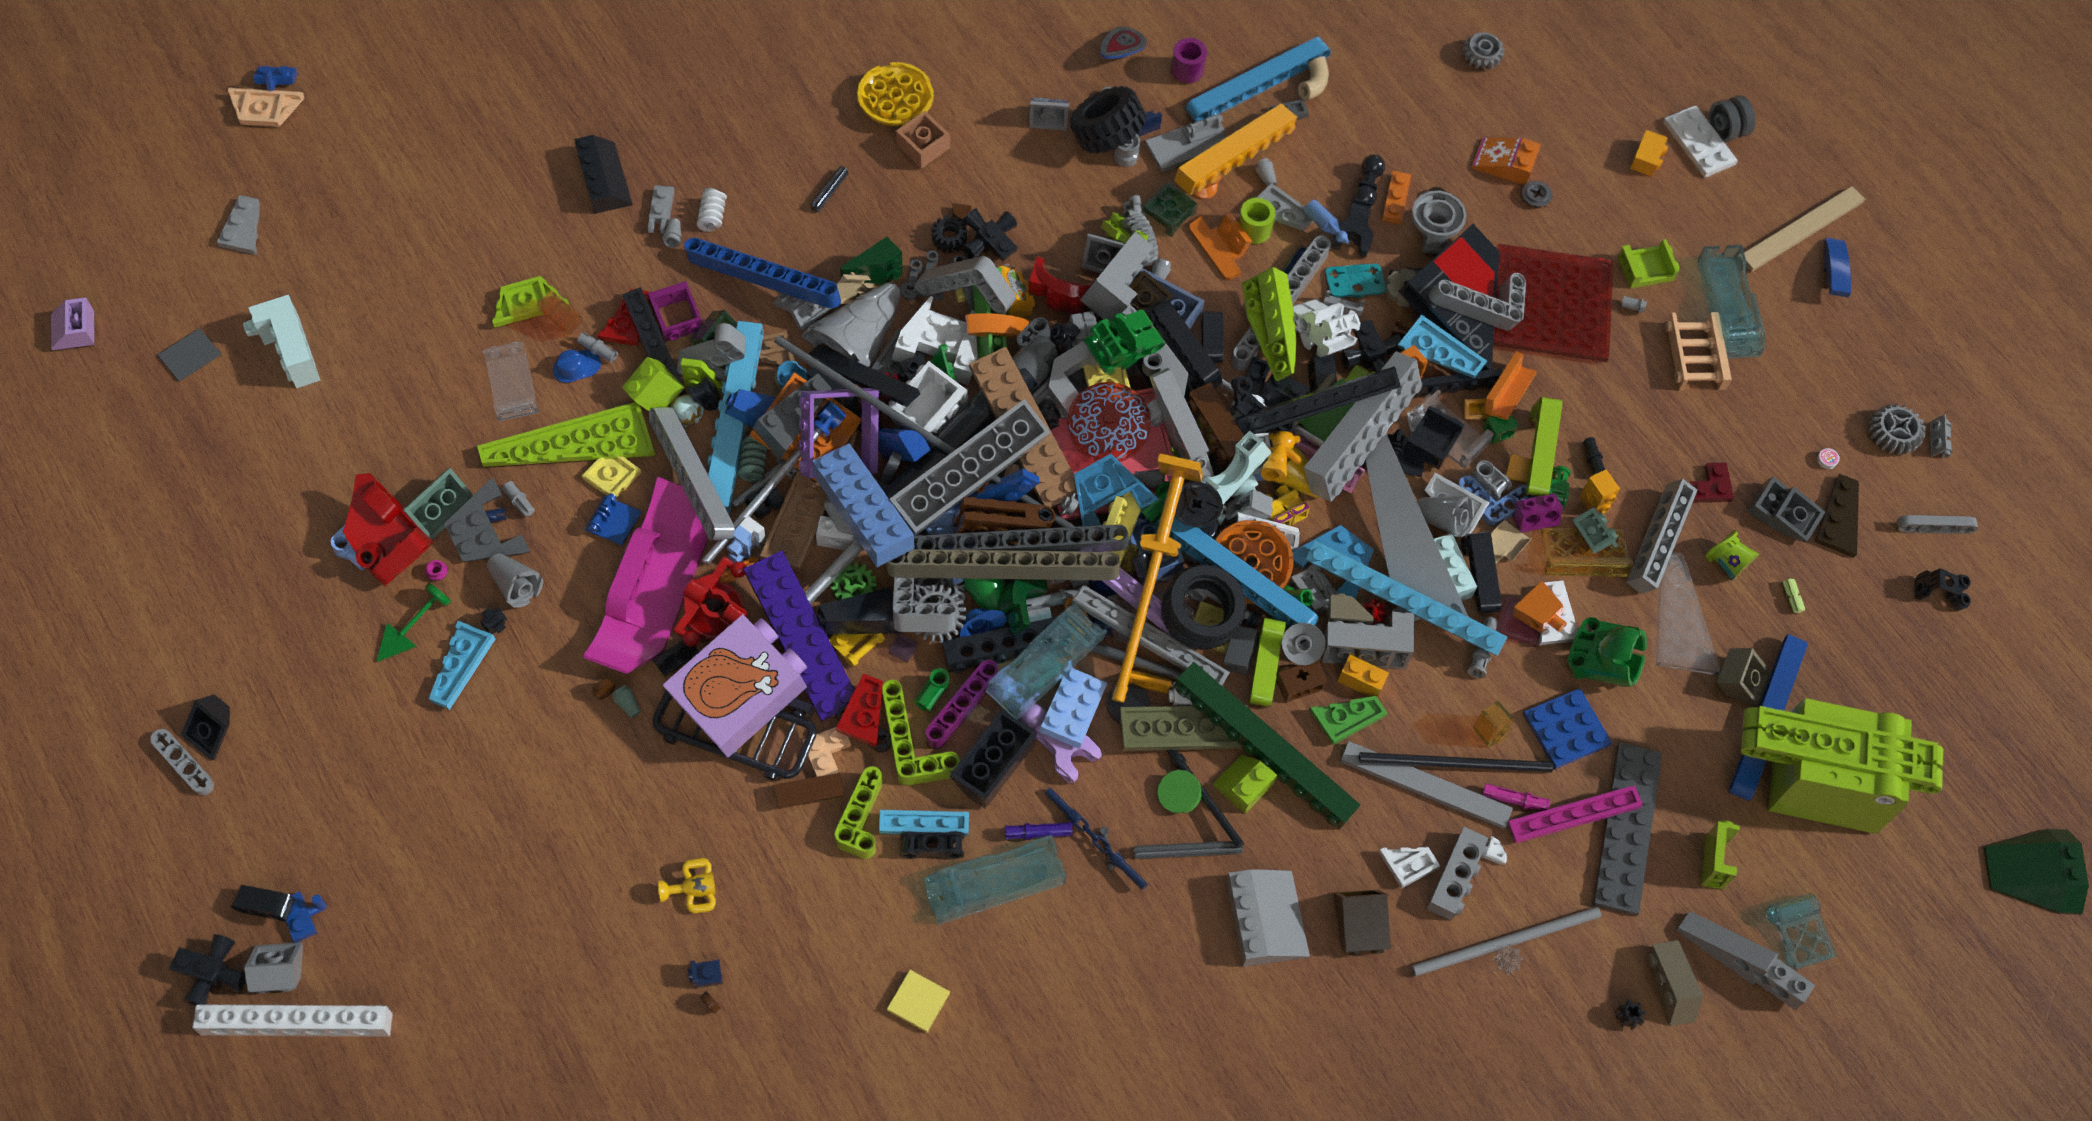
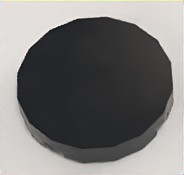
(1134, 698)

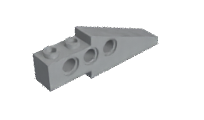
(1179, 421)
(1747, 959)

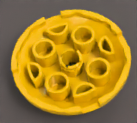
(895, 93)

